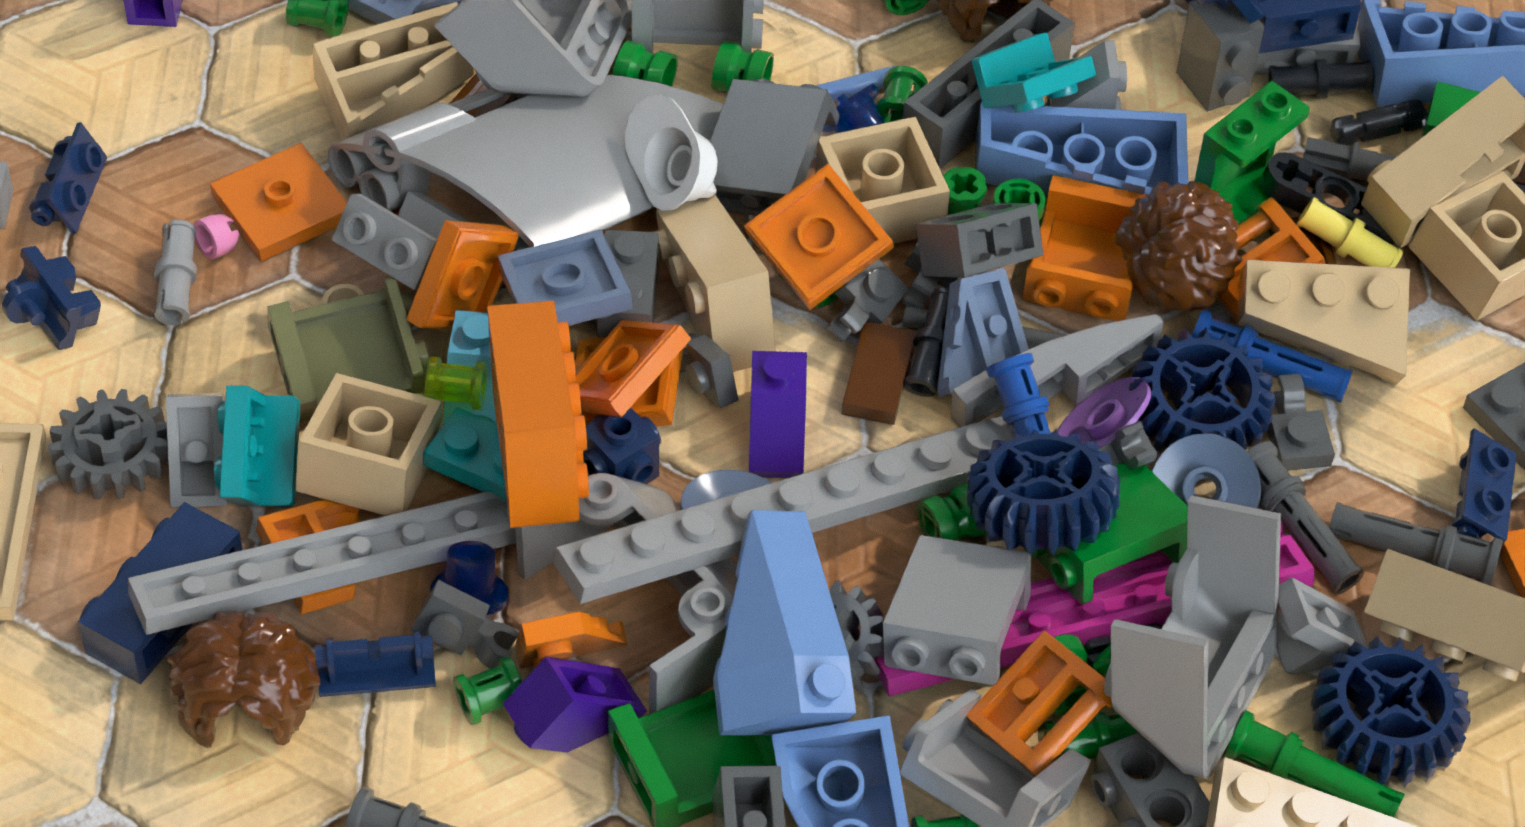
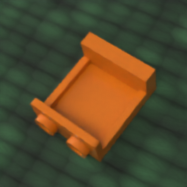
(1080, 260)

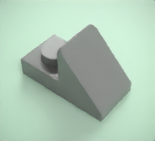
(193, 448)
(1312, 628)

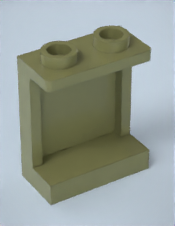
(349, 337)

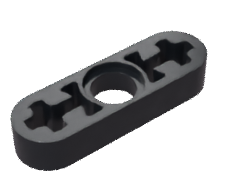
(1307, 174)

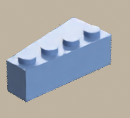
(1419, 47)
(1082, 144)

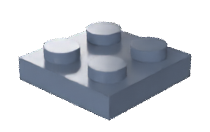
(573, 273)

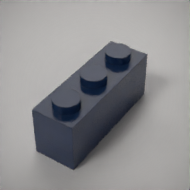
(110, 623)

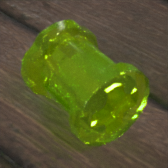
(457, 382)

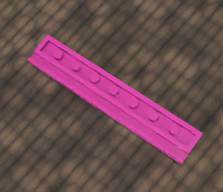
(1125, 593)

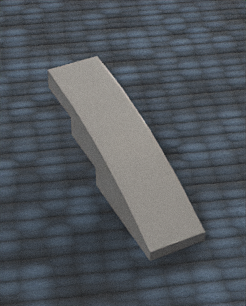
(1069, 364)

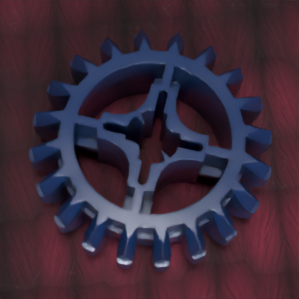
(1197, 373)
(1043, 491)
(1394, 728)

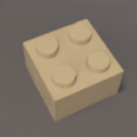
(889, 174)
(1477, 245)
(366, 445)

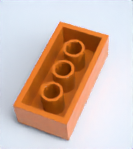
(537, 414)

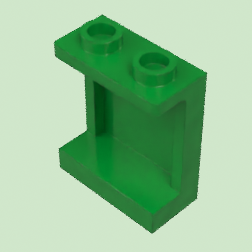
(1242, 144)
(1146, 522)
(677, 757)

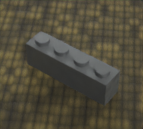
(951, 101)

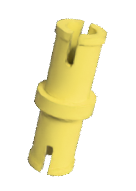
(1348, 236)

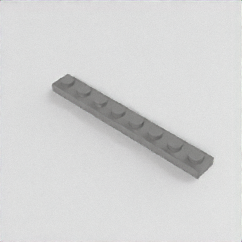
(316, 561)

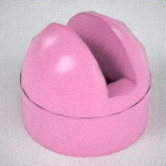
(215, 236)

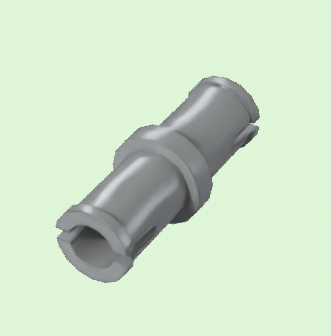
(175, 272)

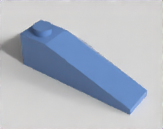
(783, 642)
(842, 775)

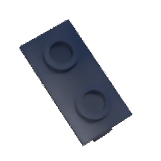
(71, 179)
(1485, 488)
(375, 665)

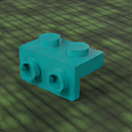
(1026, 73)
(258, 448)
(468, 452)

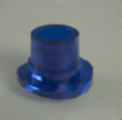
(857, 111)
(472, 571)

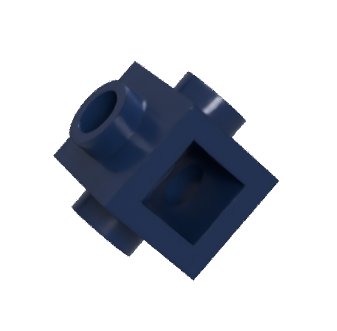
(623, 447)

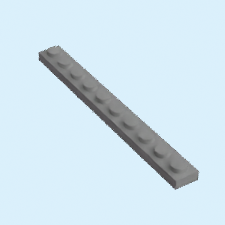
(827, 495)

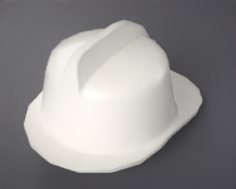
(668, 154)

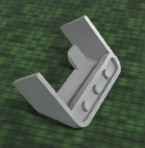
(539, 43)
(704, 590)
(1201, 670)

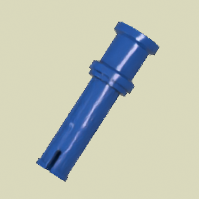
(1280, 360)
(1020, 395)

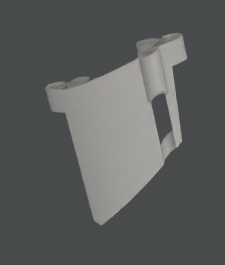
(538, 162)

